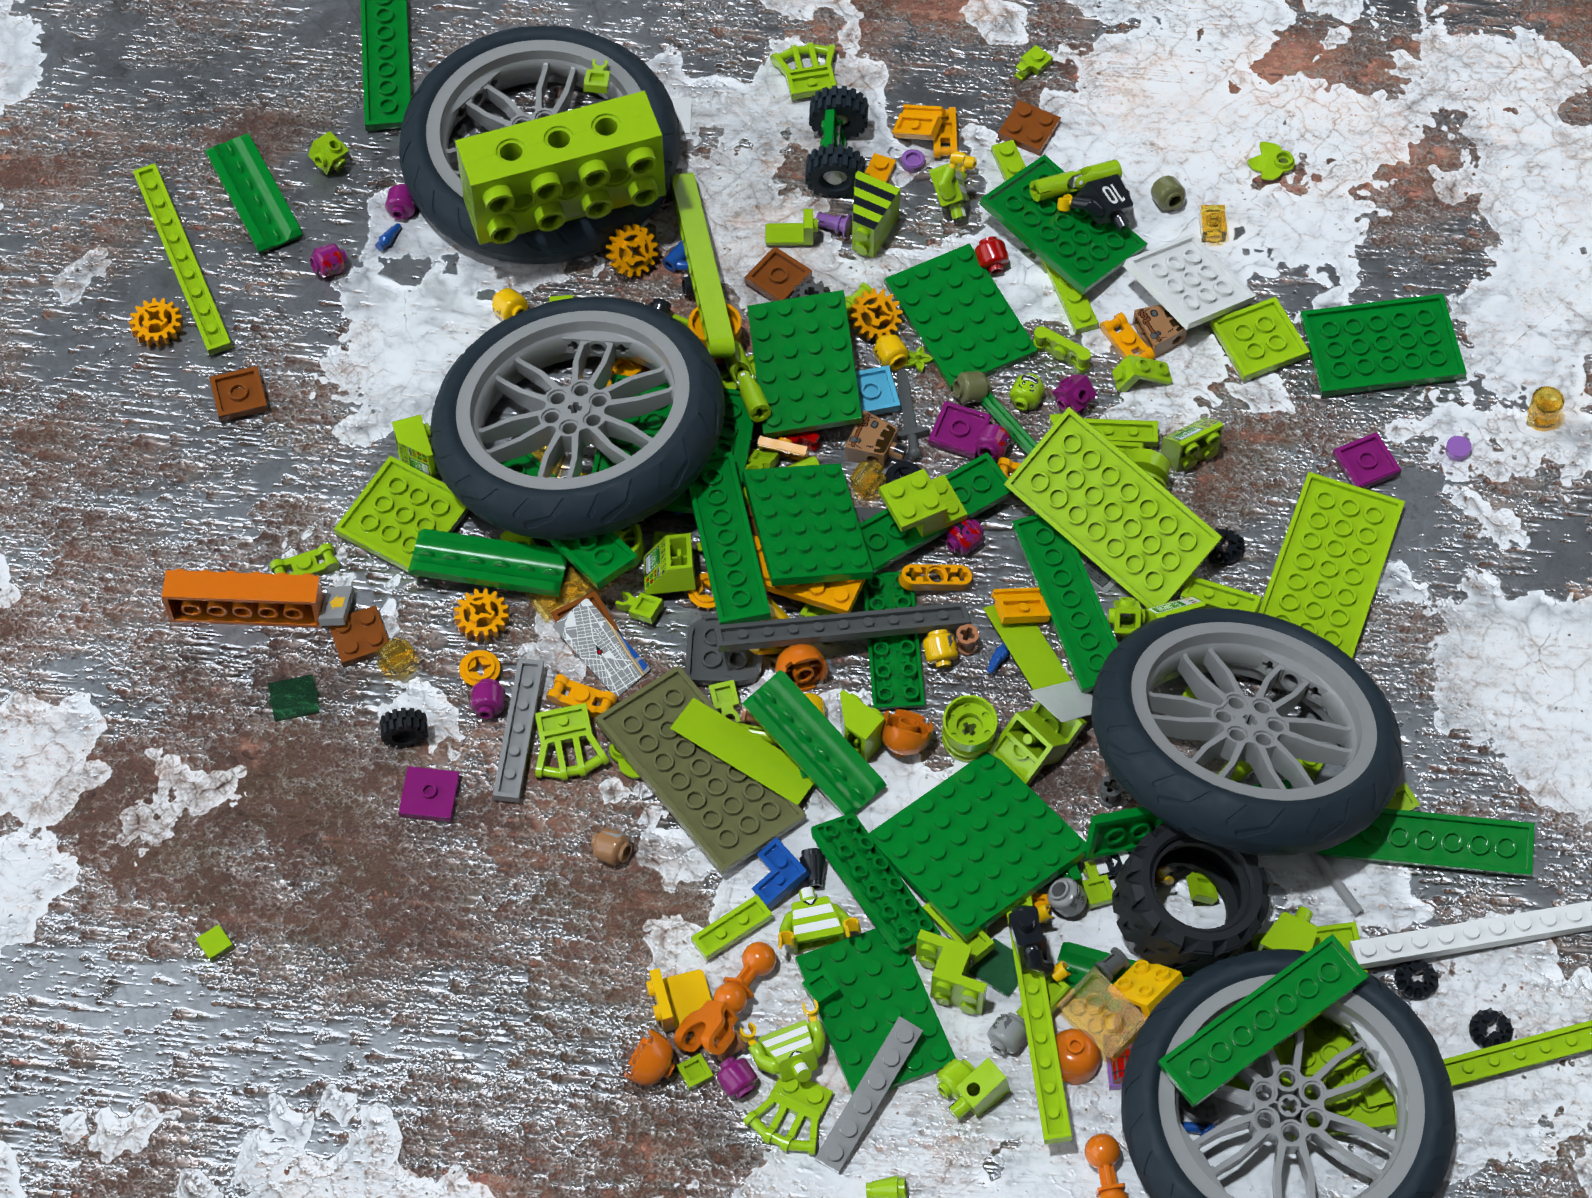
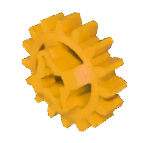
(639, 242)
(865, 313)
(156, 322)
(481, 615)

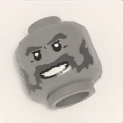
(1067, 897)
(1007, 1033)

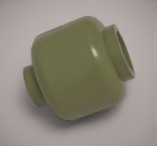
(1168, 193)
(971, 387)

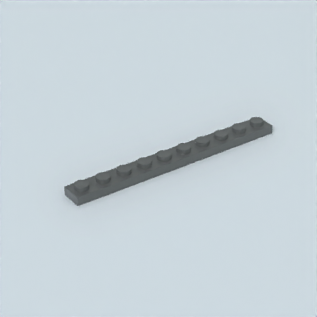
(840, 626)

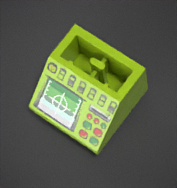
(1192, 443)
(414, 444)
(670, 565)

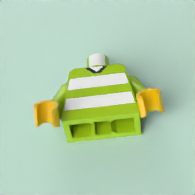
(950, 183)
(814, 923)
(789, 1050)

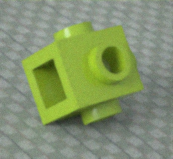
(328, 153)
(1122, 624)

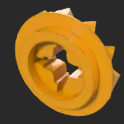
(697, 597)
(487, 661)

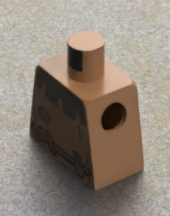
(1158, 329)
(873, 440)

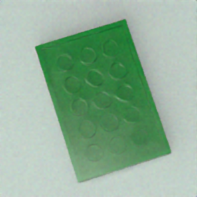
(1063, 239)
(960, 315)
(1382, 345)
(805, 363)
(807, 524)
(873, 993)

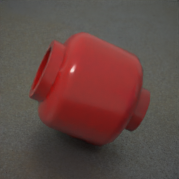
(992, 254)

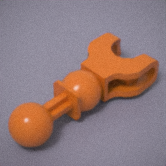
(718, 1017)
(1103, 1153)

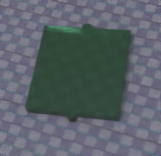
(293, 698)
(997, 969)

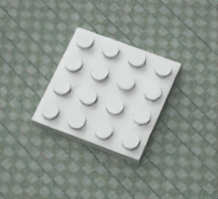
(1189, 281)

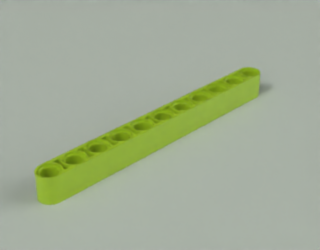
(702, 266)

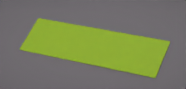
(1030, 651)
(742, 750)

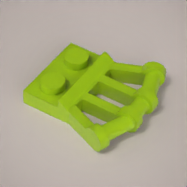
(806, 81)
(562, 727)
(802, 1099)

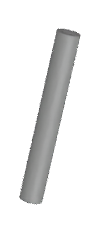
(1337, 883)

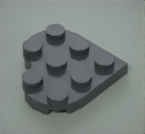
(709, 666)

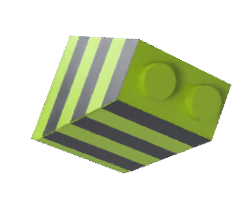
(874, 213)

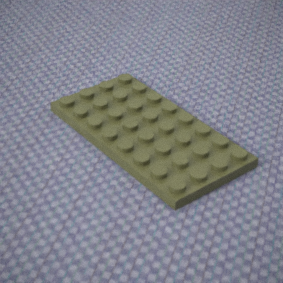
(710, 799)

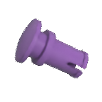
(836, 223)

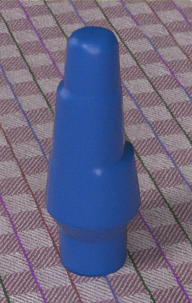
(387, 237)
(999, 656)

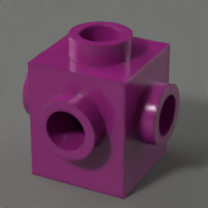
(1074, 393)

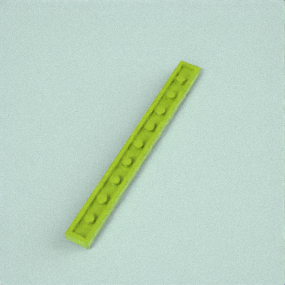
(182, 259)
(1073, 302)
(1043, 1051)
(1501, 1059)

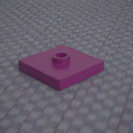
(958, 429)
(1367, 461)
(429, 794)

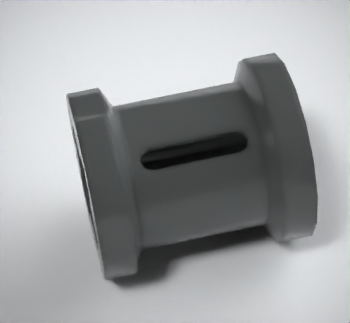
(1114, 796)
(1113, 963)

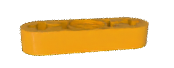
(924, 583)

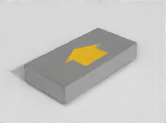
(336, 606)

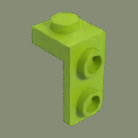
(792, 233)
(1136, 368)

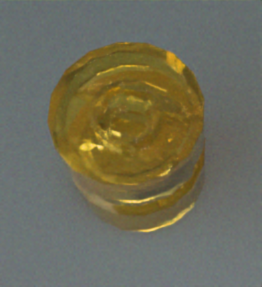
(1545, 408)

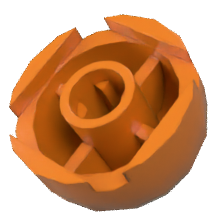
(802, 665)
(905, 733)
(1077, 1056)
(651, 1060)

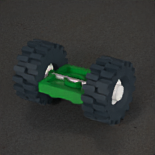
(837, 116)

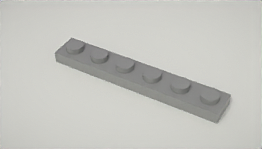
(518, 730)
(868, 1094)

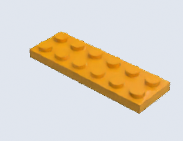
(832, 596)

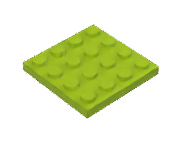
(395, 509)

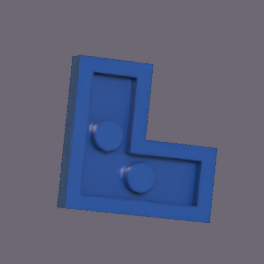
(784, 875)

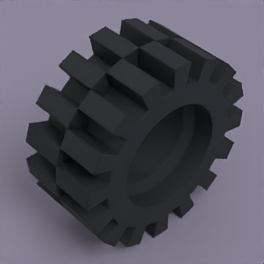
(404, 728)

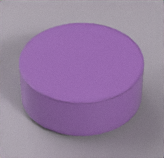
(913, 161)
(1458, 448)

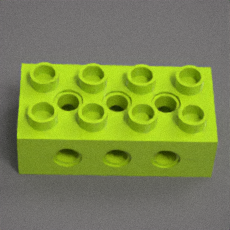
(562, 168)

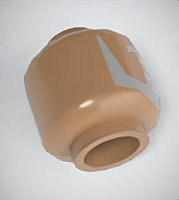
(611, 846)

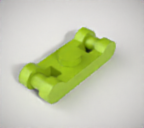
(1062, 348)
(308, 563)

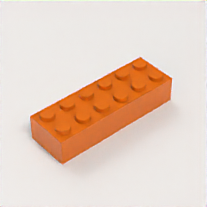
(243, 598)

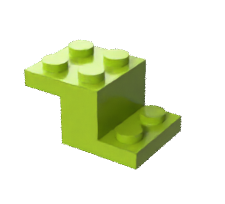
(922, 503)
(1034, 740)
(950, 974)

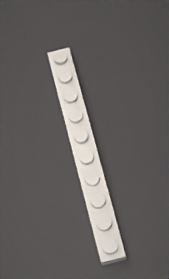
(1472, 935)

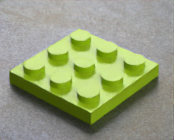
(1259, 338)

